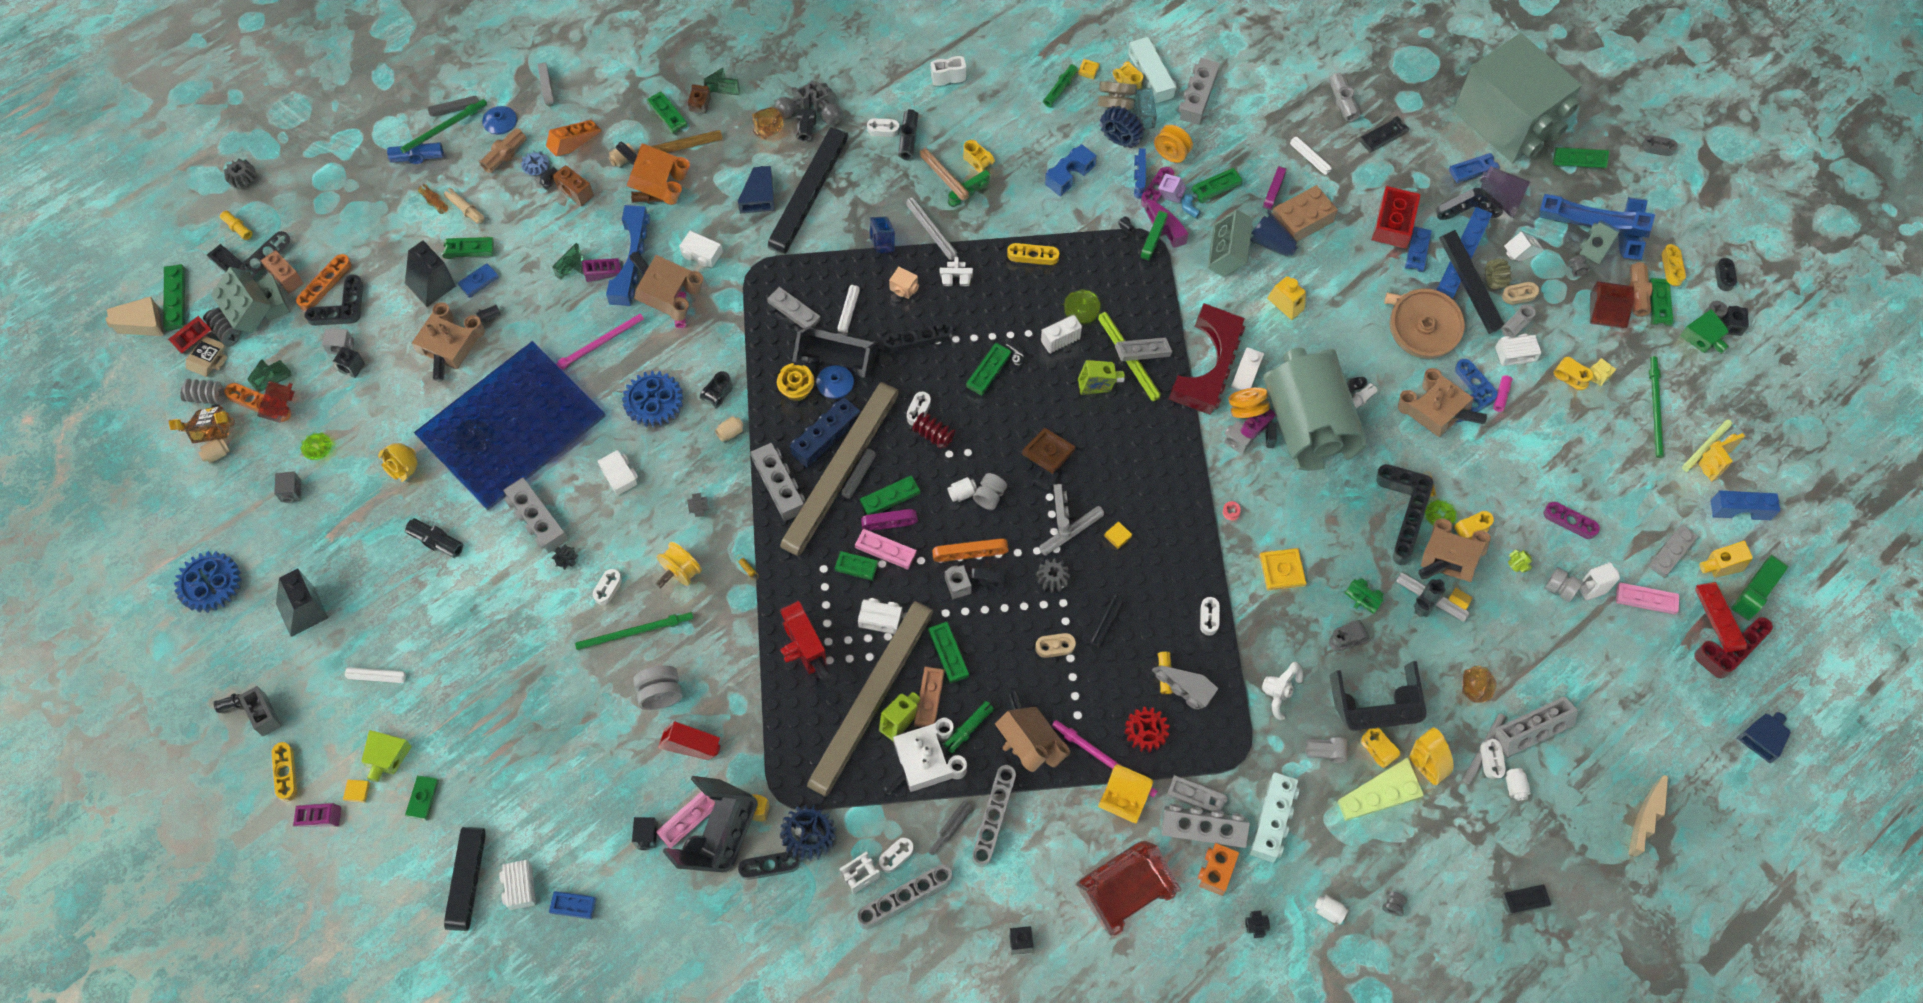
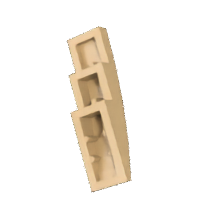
(1650, 812)

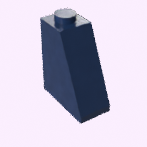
(757, 192)

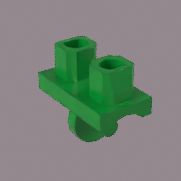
(1364, 596)

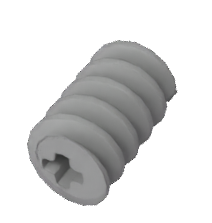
(202, 392)

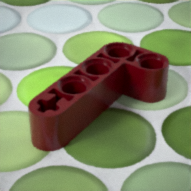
(1728, 659)

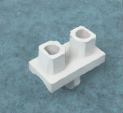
(948, 273)

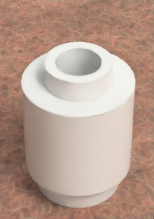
(962, 489)
(1517, 784)
(1331, 909)

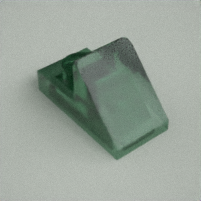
(720, 84)
(569, 261)
(263, 374)

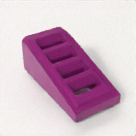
(600, 263)
(330, 815)

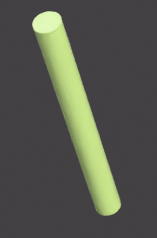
(1706, 446)

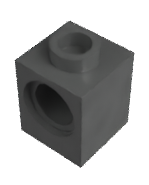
(287, 486)

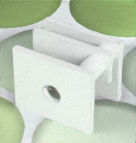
(861, 865)

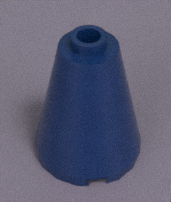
(1274, 236)

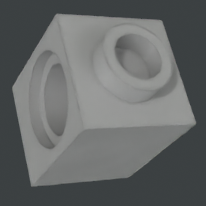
(335, 339)
(1236, 439)
(957, 589)

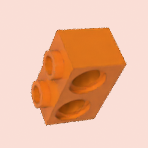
(1221, 870)

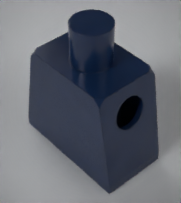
(1767, 736)

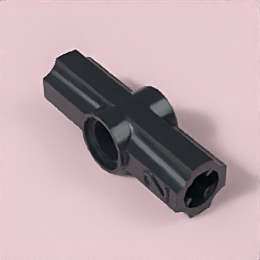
(908, 134)
(434, 538)
(1429, 597)

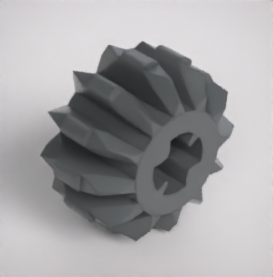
(239, 173)
(1050, 581)

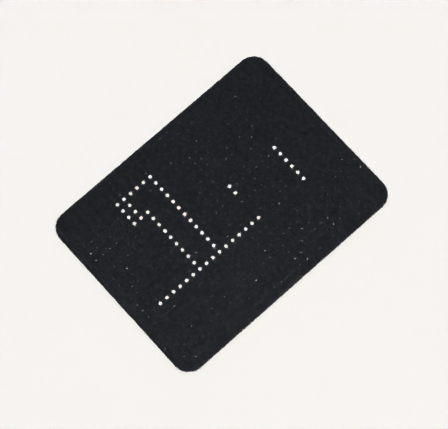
(1129, 458)

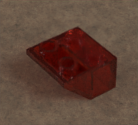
(1611, 304)

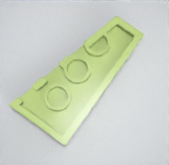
(1385, 791)

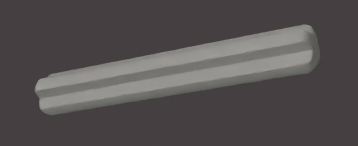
(1075, 528)
(1417, 587)

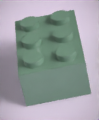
(1230, 243)
(241, 300)

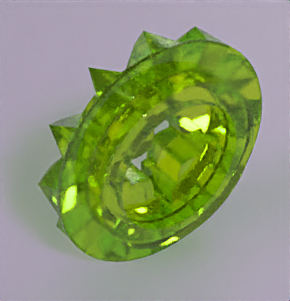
(312, 453)
(1433, 508)

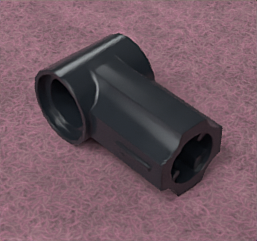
(806, 119)

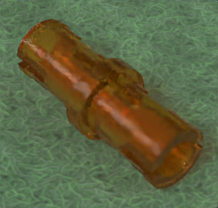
(433, 199)

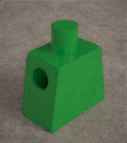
(1706, 333)

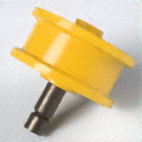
(677, 564)

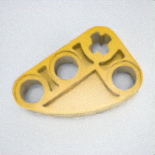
(1432, 756)

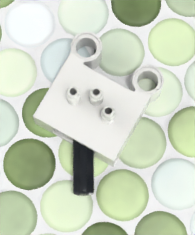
(923, 759)

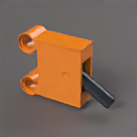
(652, 171)

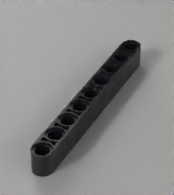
(807, 190)

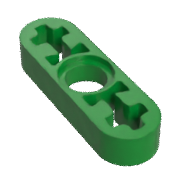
(1154, 235)

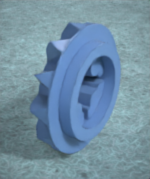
(531, 168)

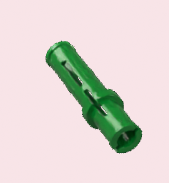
(1064, 80)
(962, 733)

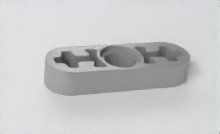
(546, 83)

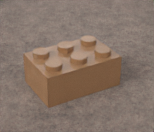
(1306, 213)

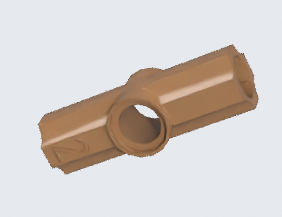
(502, 150)
(1642, 289)

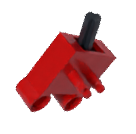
(804, 641)

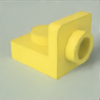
(1602, 372)

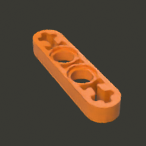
(320, 280)
(244, 393)
(970, 550)

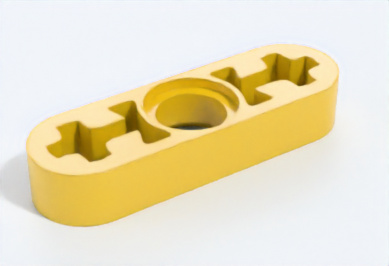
(1035, 260)
(1674, 274)
(290, 778)

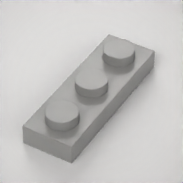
(793, 308)
(1143, 349)
(1673, 551)

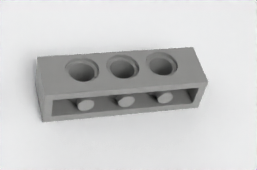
(1199, 92)
(762, 459)
(520, 492)
(1536, 726)
(1235, 837)

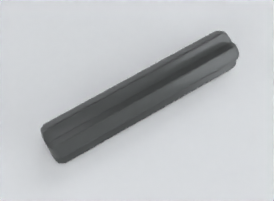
(451, 106)
(858, 473)

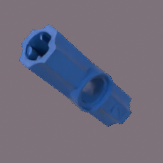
(417, 154)

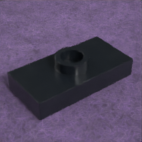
(223, 258)
(1526, 899)

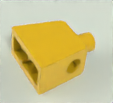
(1288, 297)
(1727, 560)

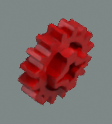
(1152, 734)

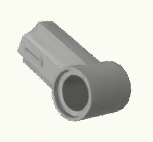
(1518, 321)
(1333, 749)

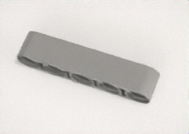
(993, 805)
(899, 906)

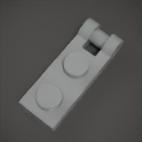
(1062, 511)
(1195, 795)

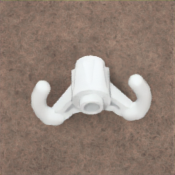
(1281, 687)

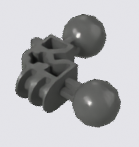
(812, 93)

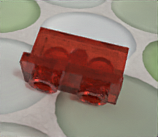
(275, 400)

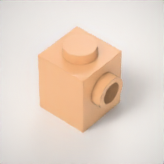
(904, 283)

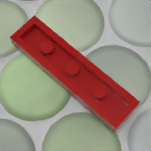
(1720, 617)

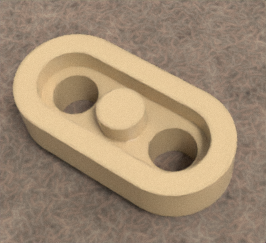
(1519, 294)
(1054, 643)

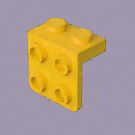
(1717, 459)
(1126, 793)

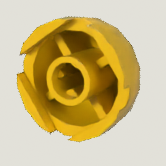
(398, 460)

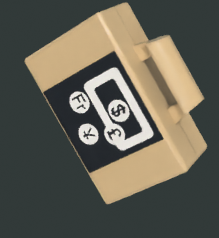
(205, 356)

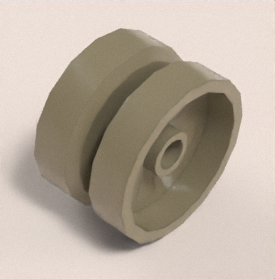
(1116, 95)

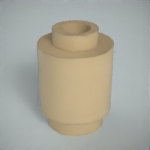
(617, 158)
(729, 429)
(213, 450)

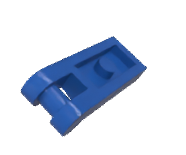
(1472, 168)
(1140, 173)
(1418, 248)

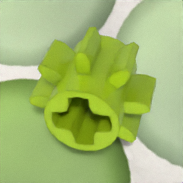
(1520, 561)

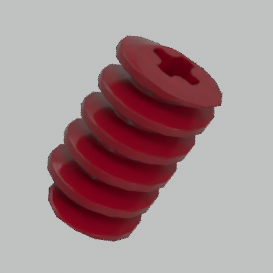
(932, 431)

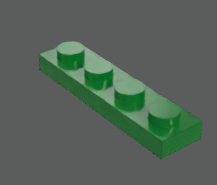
(174, 297)

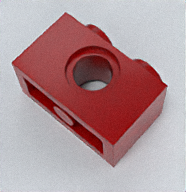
(189, 334)

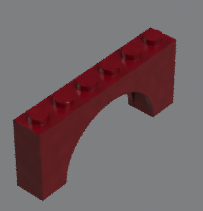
(1203, 391)

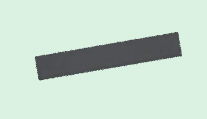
(1471, 281)

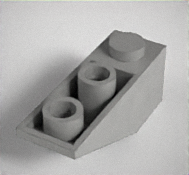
(1191, 686)

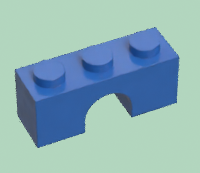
(1078, 160)
(1730, 503)

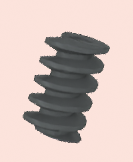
(221, 327)

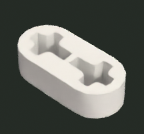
(883, 127)
(914, 406)
(604, 585)
(1214, 616)
(1492, 759)
(899, 859)

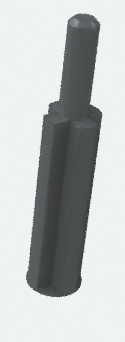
(952, 825)

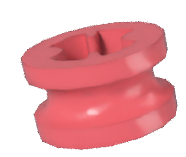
(1229, 505)

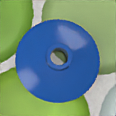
(499, 120)
(835, 388)

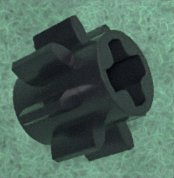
(568, 560)
(1257, 924)

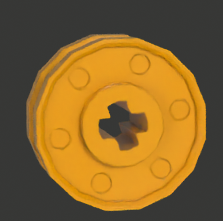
(1173, 143)
(1249, 402)

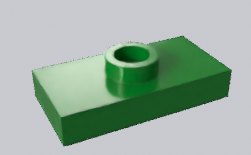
(856, 565)
(421, 797)

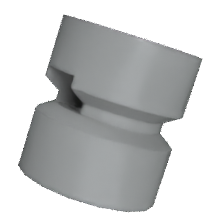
(990, 491)
(1563, 584)

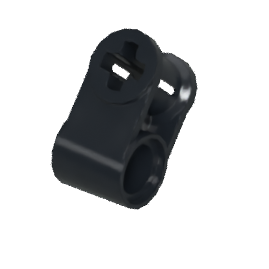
(716, 392)

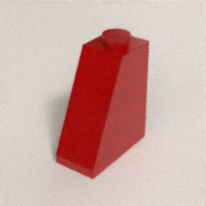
(689, 741)

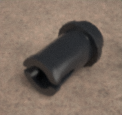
(488, 313)
(227, 703)

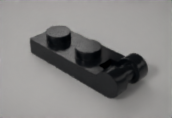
(1383, 134)

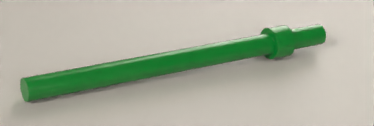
(469, 110)
(1655, 375)
(672, 620)

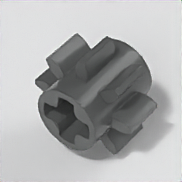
(697, 504)

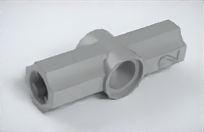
(1344, 97)

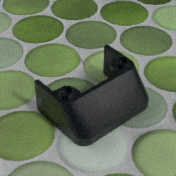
(837, 348)
(1407, 710)
(724, 830)

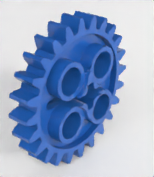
(652, 399)
(190, 592)

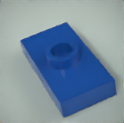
(478, 280)
(572, 905)

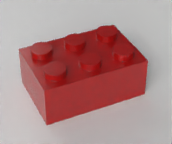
(1396, 217)

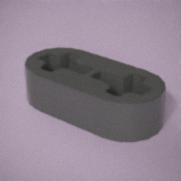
(1659, 145)

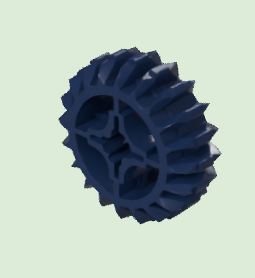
(1122, 126)
(795, 822)

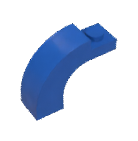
(1630, 245)

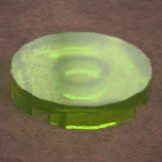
(1083, 305)

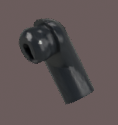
(546, 176)
(1124, 223)
(1017, 353)
(1356, 383)

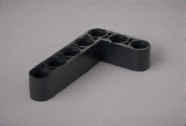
(1413, 510)

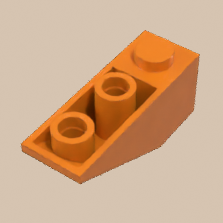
(570, 137)

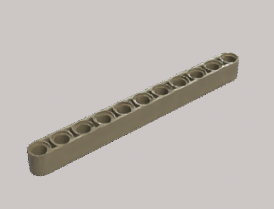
(839, 469)
(870, 699)

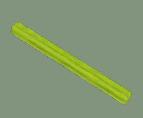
(1135, 365)

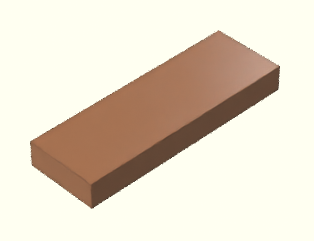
(929, 696)

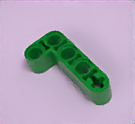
(1759, 588)

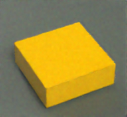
(1088, 69)
(1118, 535)
(1460, 598)
(356, 791)

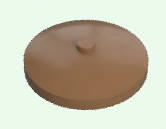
(1426, 323)

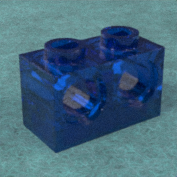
(882, 234)

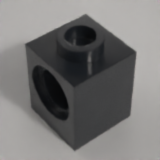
(1736, 320)
(348, 362)
(644, 833)
(1021, 940)

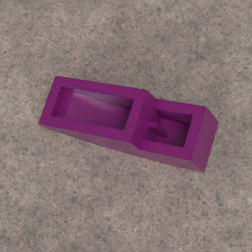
(1172, 229)

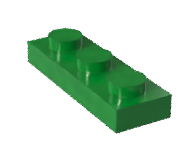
(1581, 157)
(988, 369)
(890, 496)
(948, 652)

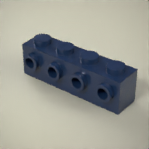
(824, 432)

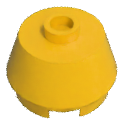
(795, 381)

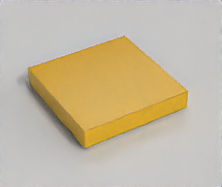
(1282, 569)

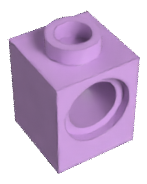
(1172, 188)

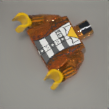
(205, 424)

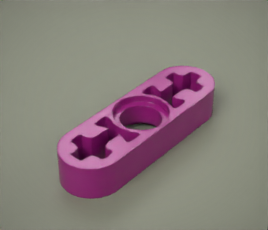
(1156, 181)
(1274, 188)
(1255, 425)
(1555, 518)
(889, 520)

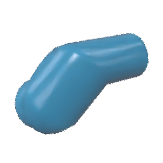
(1187, 206)

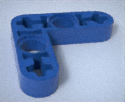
(1478, 390)

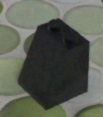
(427, 274)
(298, 602)

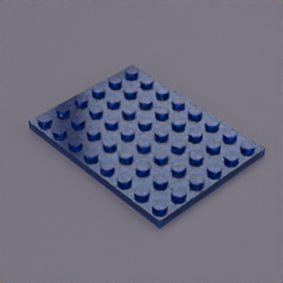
(509, 424)

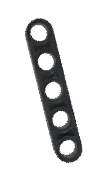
(464, 879)

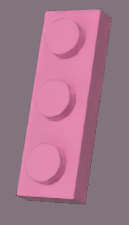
(885, 549)
(1647, 598)
(686, 819)

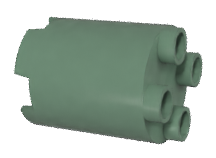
(1314, 408)

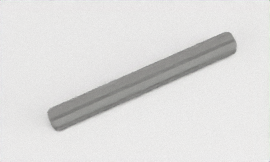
(931, 228)

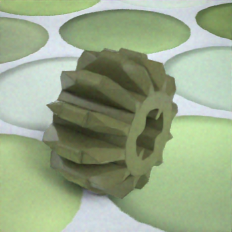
(1497, 273)

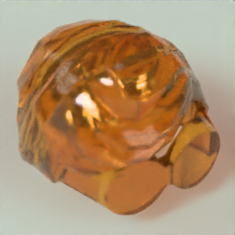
(768, 122)
(1478, 684)

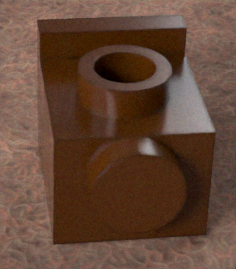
(699, 99)

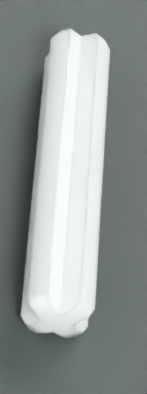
(1310, 155)
(848, 308)
(375, 675)

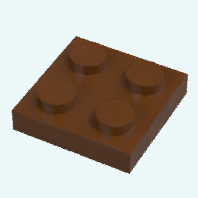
(1048, 450)

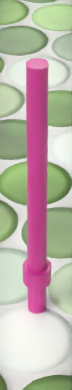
(563, 363)
(1071, 735)

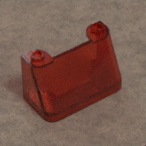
(1127, 885)

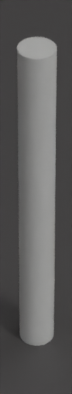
(1478, 759)

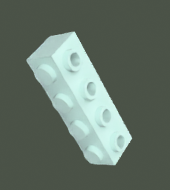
(1151, 66)
(1274, 817)

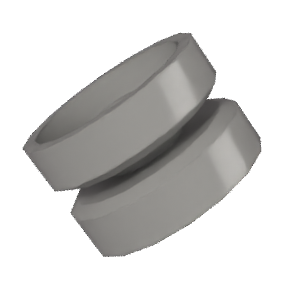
(657, 687)

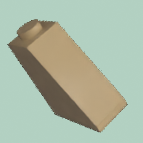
(136, 318)

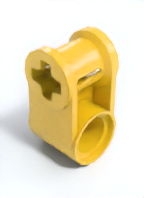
(1129, 75)
(977, 155)
(1573, 372)
(1477, 522)
(1381, 748)

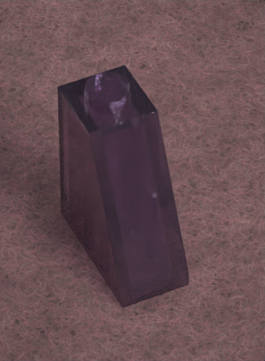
(1505, 189)

